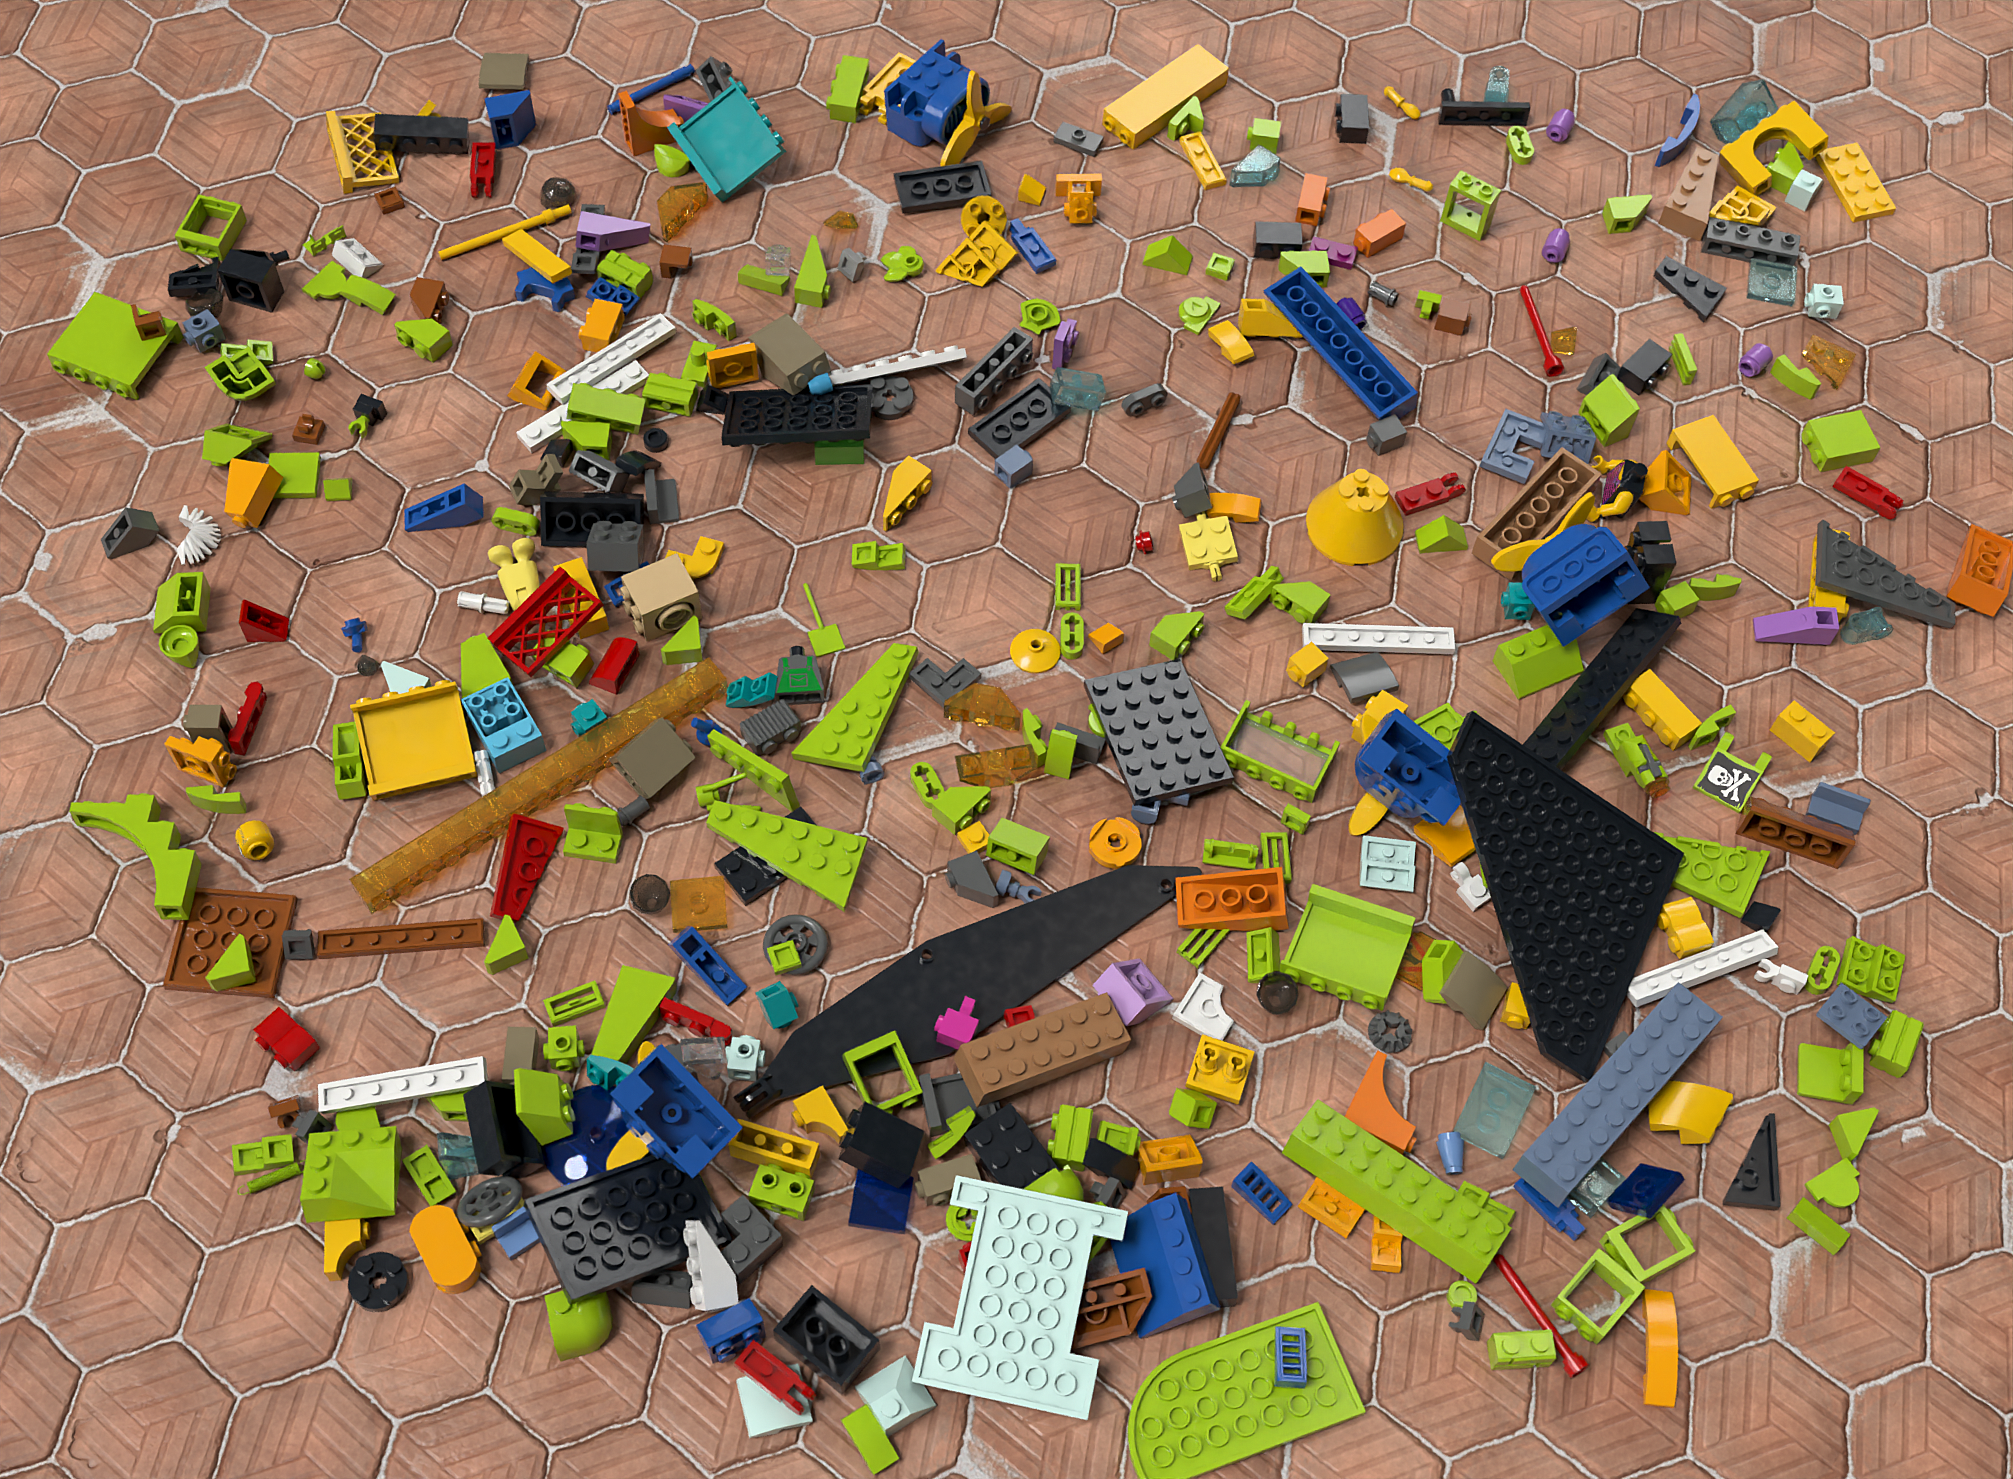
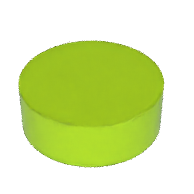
(1460, 1292)

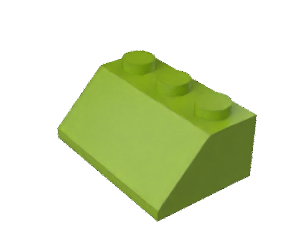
(1537, 661)

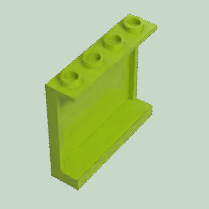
(106, 346)
(1348, 947)

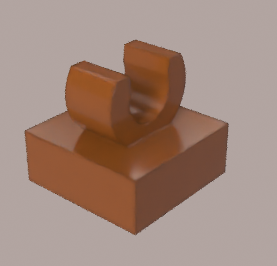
(308, 430)
(285, 1107)

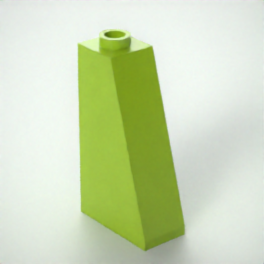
(632, 1012)

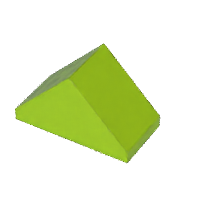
(1168, 255)
(1441, 536)
(684, 645)
(506, 948)
(233, 967)
(1851, 1131)

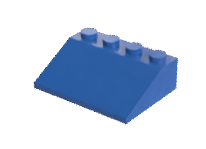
(1168, 1247)

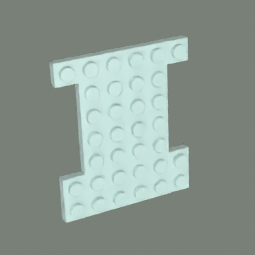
(1020, 1301)

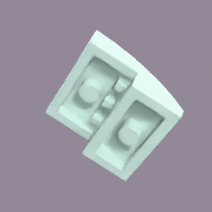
(1387, 864)
(767, 1415)

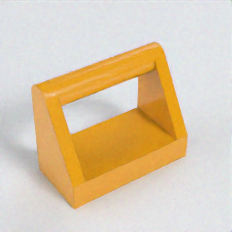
(520, 394)

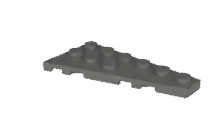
(1873, 579)

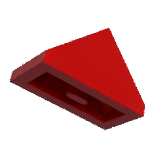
(262, 624)

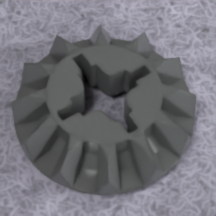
(1388, 1042)

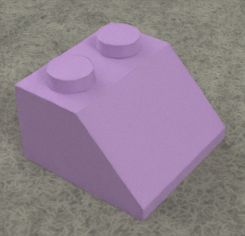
(1132, 990)

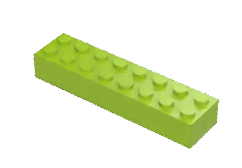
(1396, 1190)

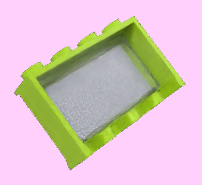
(1277, 754)

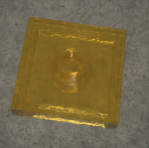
(698, 903)

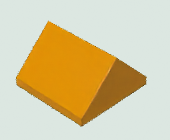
(1169, 1159)

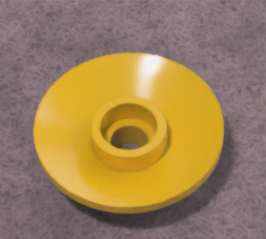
(1035, 659)

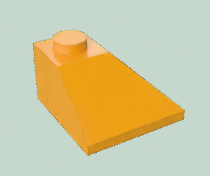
(1667, 486)

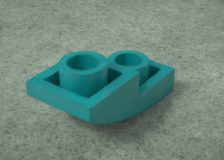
(751, 692)
(606, 1071)

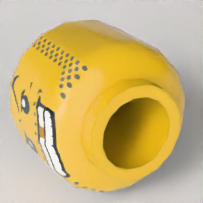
(254, 840)

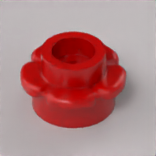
(1144, 541)

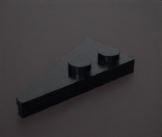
(1758, 1176)

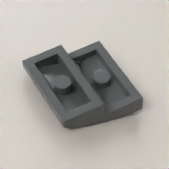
(1364, 677)

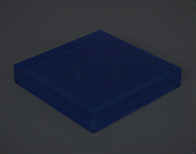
(1645, 1190)
(879, 1204)

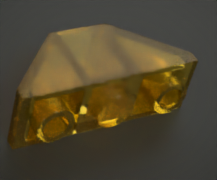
(679, 206)
(984, 707)
(996, 766)

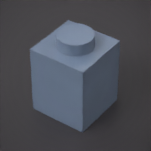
(1013, 466)

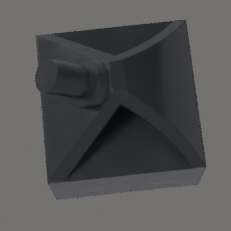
(252, 277)

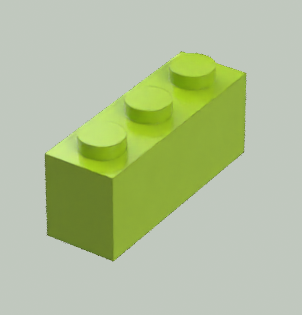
(848, 88)
(606, 406)

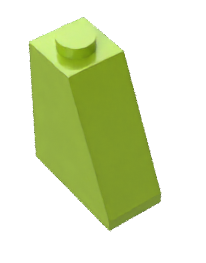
(480, 665)

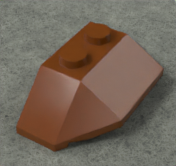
(1111, 1307)

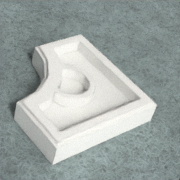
(1203, 1010)

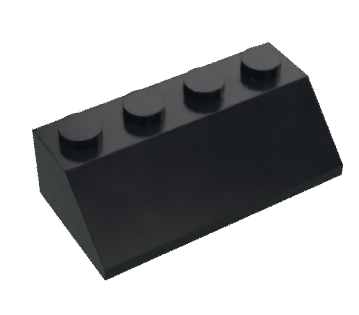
(570, 515)

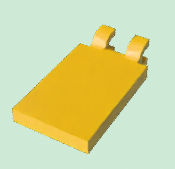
(874, 91)

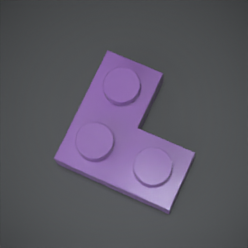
(1064, 339)

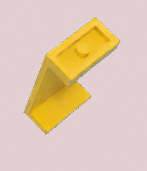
(1715, 460)

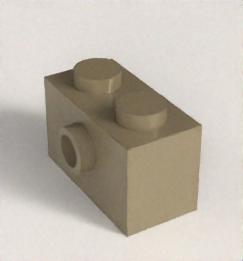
(208, 723)

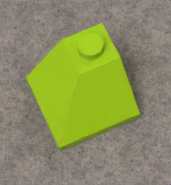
(231, 442)

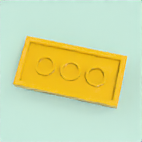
(1855, 182)

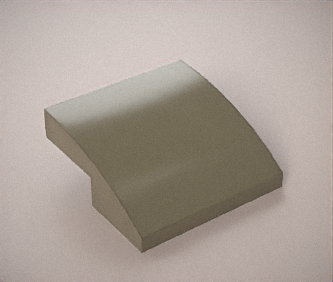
(503, 71)
(1473, 990)

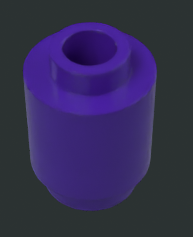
(1353, 311)

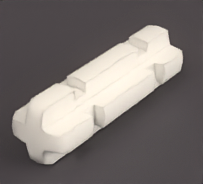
(484, 771)

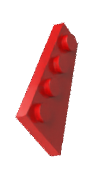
(522, 864)

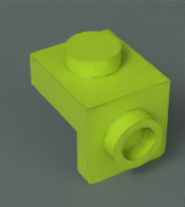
(1120, 1137)

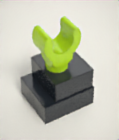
(367, 412)

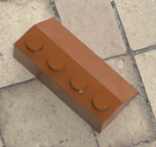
(1795, 832)

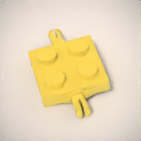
(1208, 544)

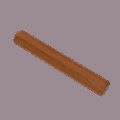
(1218, 430)

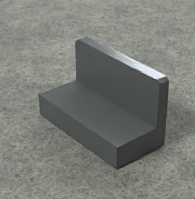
(661, 499)
(1088, 745)

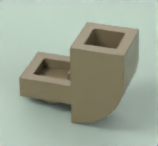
(531, 484)

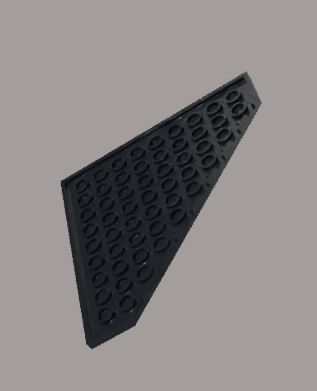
(1568, 886)

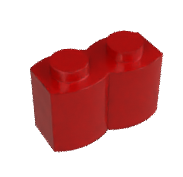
(285, 1039)

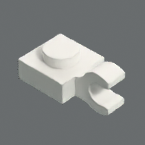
(1470, 889)
(1784, 977)

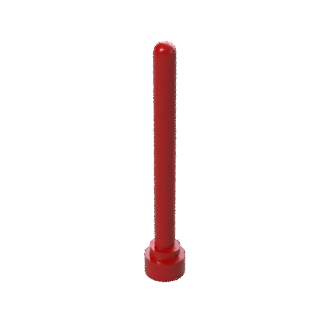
(1552, 364)
(1573, 1362)

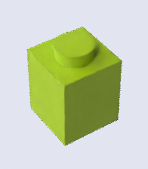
(1264, 133)
(1677, 600)

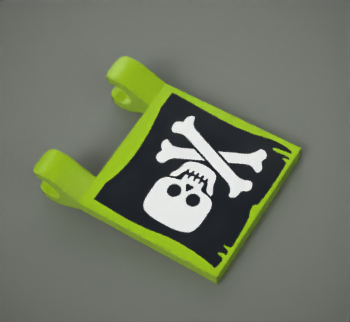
(1728, 777)

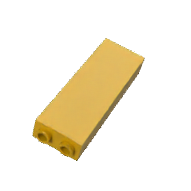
(1160, 97)

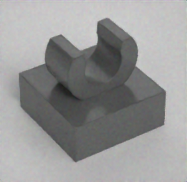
(298, 944)
(312, 1123)
(1109, 1194)
(1470, 1320)

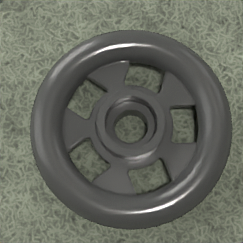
(797, 924)
(489, 1202)

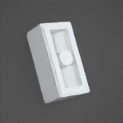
(355, 258)

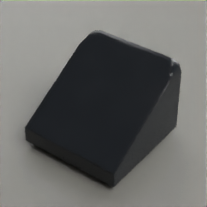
(712, 400)
(561, 448)
(1760, 916)

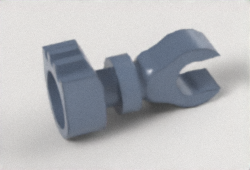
(872, 772)
(1003, 885)

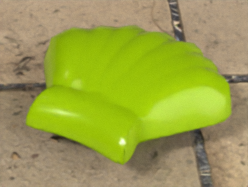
(1039, 315)

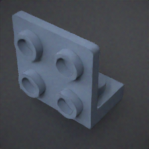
(1567, 432)
(1851, 1016)

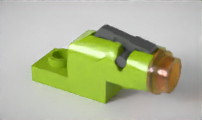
(1637, 759)

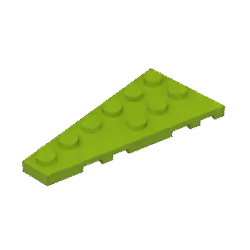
(857, 721)
(801, 851)
(1717, 872)

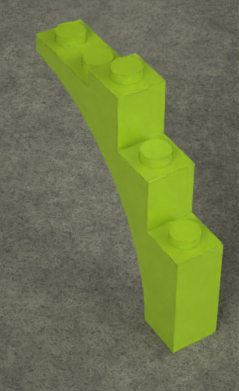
(138, 822)

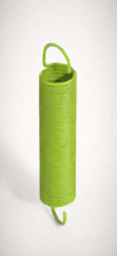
(272, 1178)

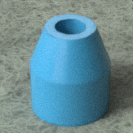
(820, 384)

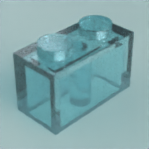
(1077, 389)

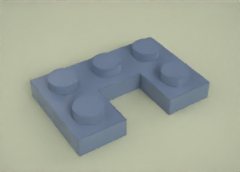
(1499, 453)

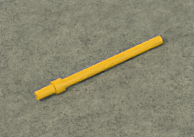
(548, 216)

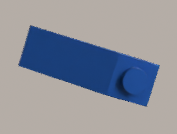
(449, 509)
(707, 964)

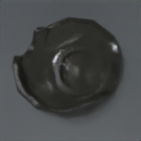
(557, 193)
(212, 300)
(649, 894)
(1277, 993)

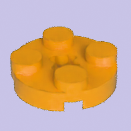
(1115, 829)

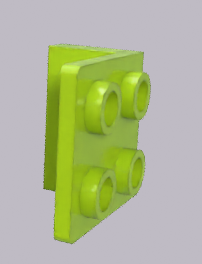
(592, 833)
(1830, 1072)

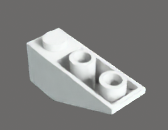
(711, 1275)

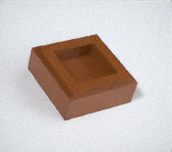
(389, 200)

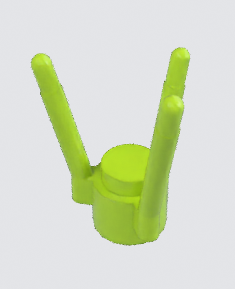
(708, 793)

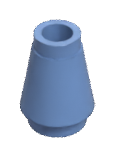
(1451, 1152)

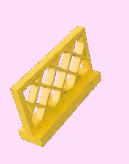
(343, 157)

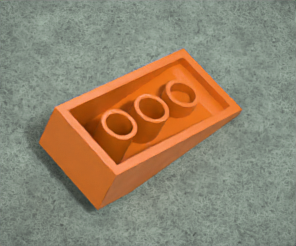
(1982, 571)
(1233, 900)

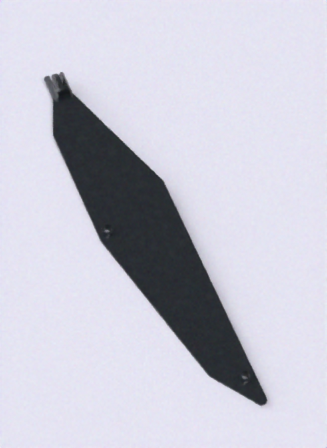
(991, 961)

